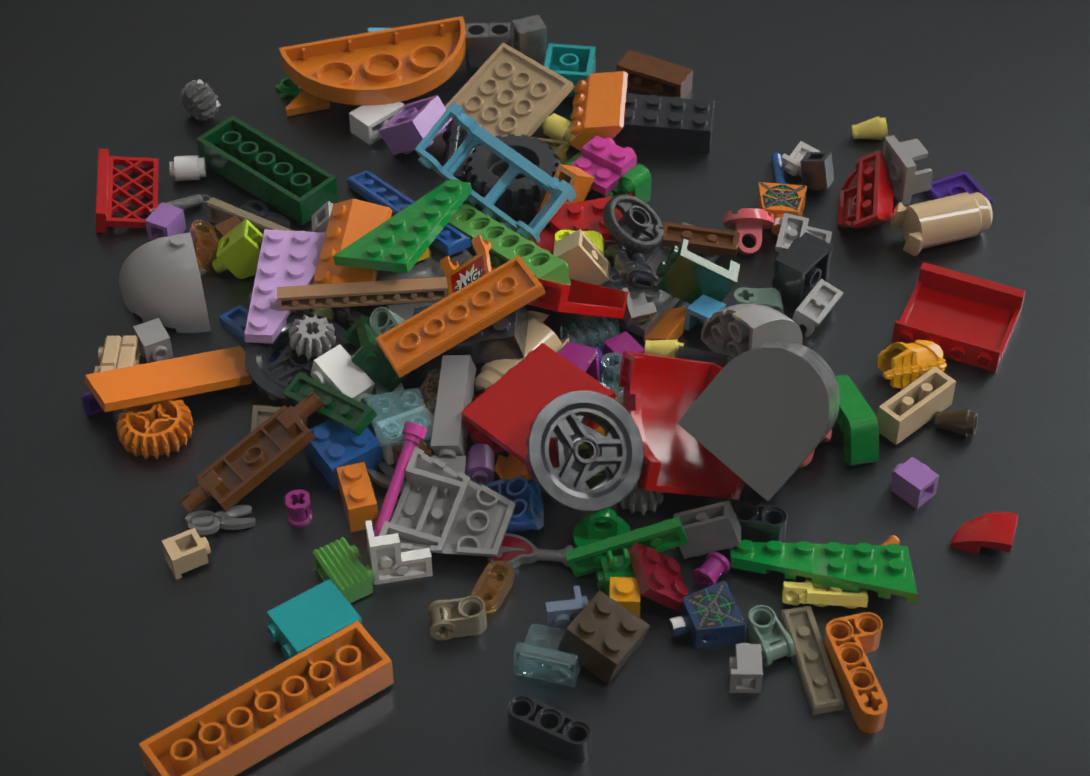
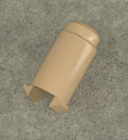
(942, 220)
(536, 334)

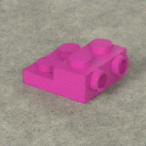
(605, 163)

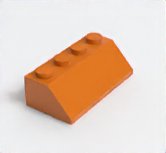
(598, 107)
(346, 224)

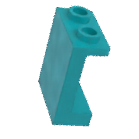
(310, 618)

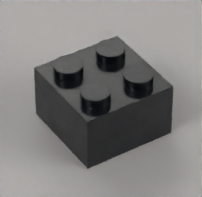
(801, 268)

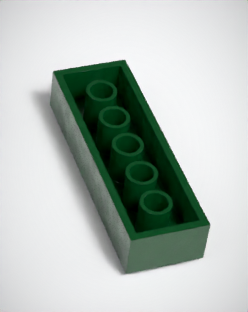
(267, 169)

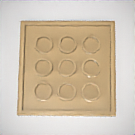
(511, 93)

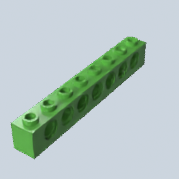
(508, 244)

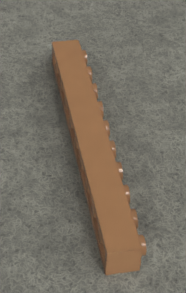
(362, 293)

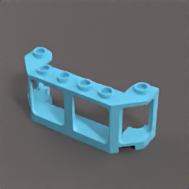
(517, 163)

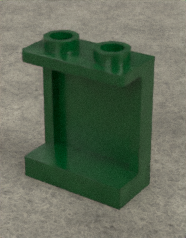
(691, 276)
(370, 356)

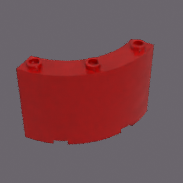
(656, 397)

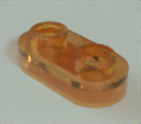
(490, 588)

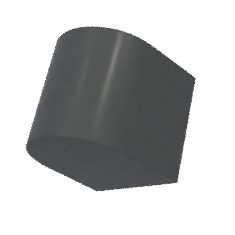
(766, 413)

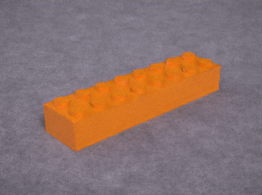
(272, 708)

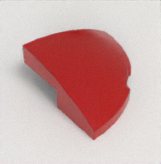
(990, 530)

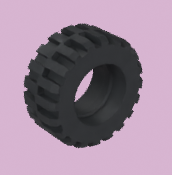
(523, 195)

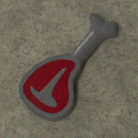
(519, 550)

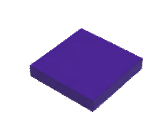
(955, 184)

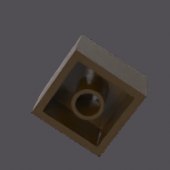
(604, 636)

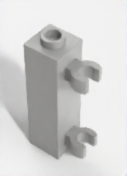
(453, 395)

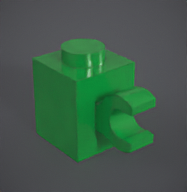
(613, 567)

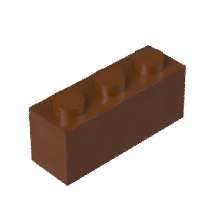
(655, 75)

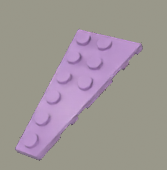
(284, 260)

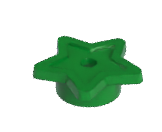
(288, 88)

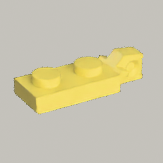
(821, 596)

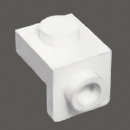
(792, 162)

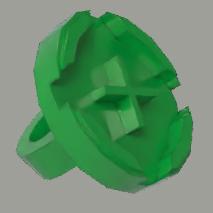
(598, 526)

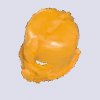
(909, 361)

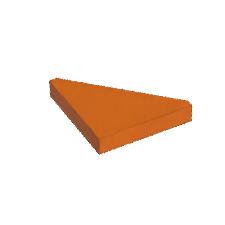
(306, 103)

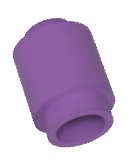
(480, 464)

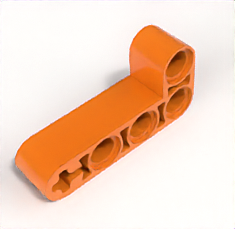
(846, 644)

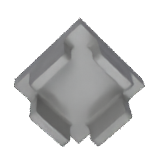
(902, 169)

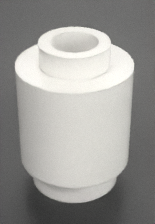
(188, 167)

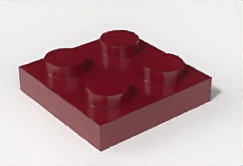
(657, 576)

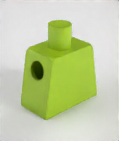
(239, 250)

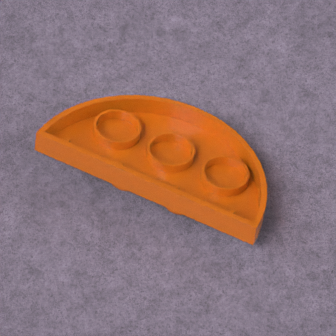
(378, 64)

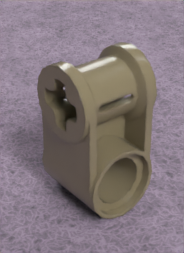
(459, 616)

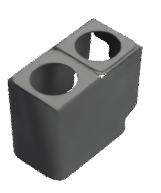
(484, 40)

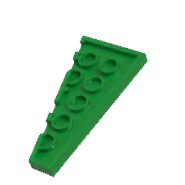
(408, 234)
(834, 565)

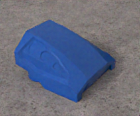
(528, 499)

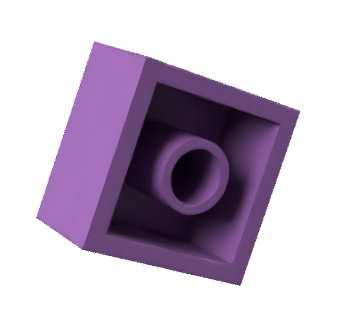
(412, 124)

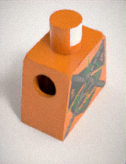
(781, 199)

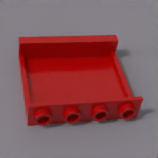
(581, 298)
(961, 315)
(516, 398)

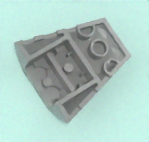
(448, 511)

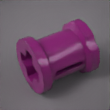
(299, 512)
(711, 570)

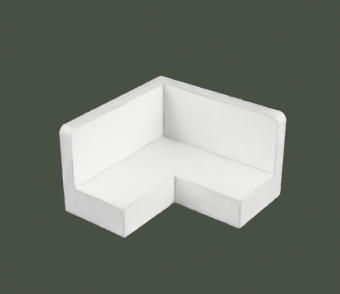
(391, 563)

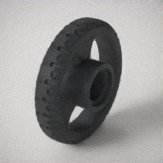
(636, 220)

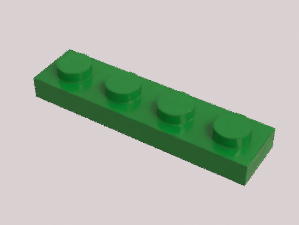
(658, 536)

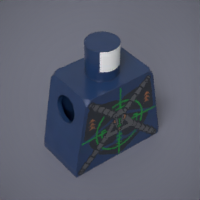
(710, 618)

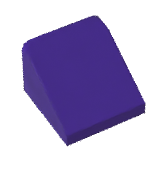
(90, 404)

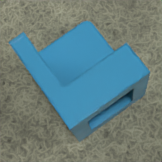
(701, 310)

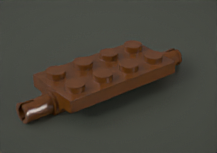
(255, 456)

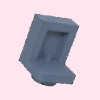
(561, 613)

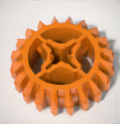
(155, 428)

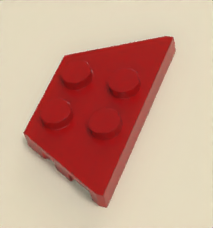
(583, 216)

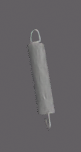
(186, 202)

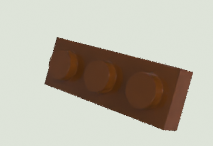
(701, 239)

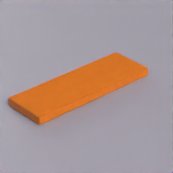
(459, 316)
(169, 379)

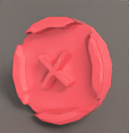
(749, 223)

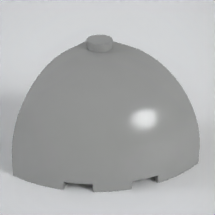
(165, 284)
(747, 327)

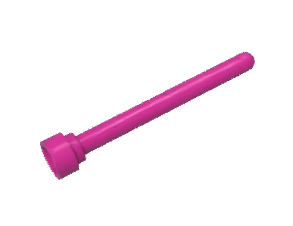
(413, 434)

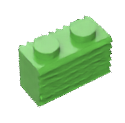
(344, 568)

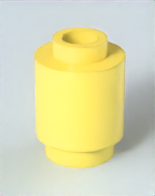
(557, 127)

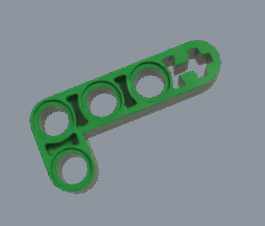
(634, 181)
(857, 424)

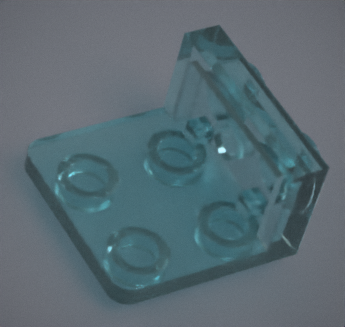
(393, 411)
(543, 660)

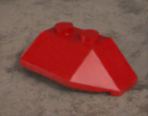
(866, 194)

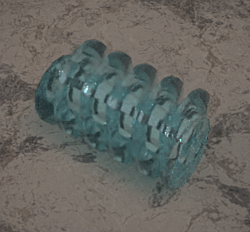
(593, 333)

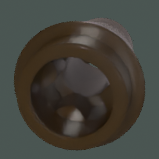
(959, 422)

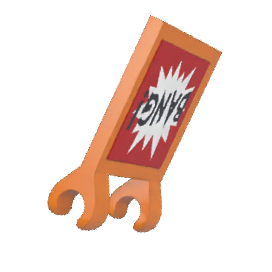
(476, 267)

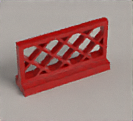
(105, 202)

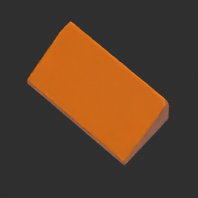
(669, 327)

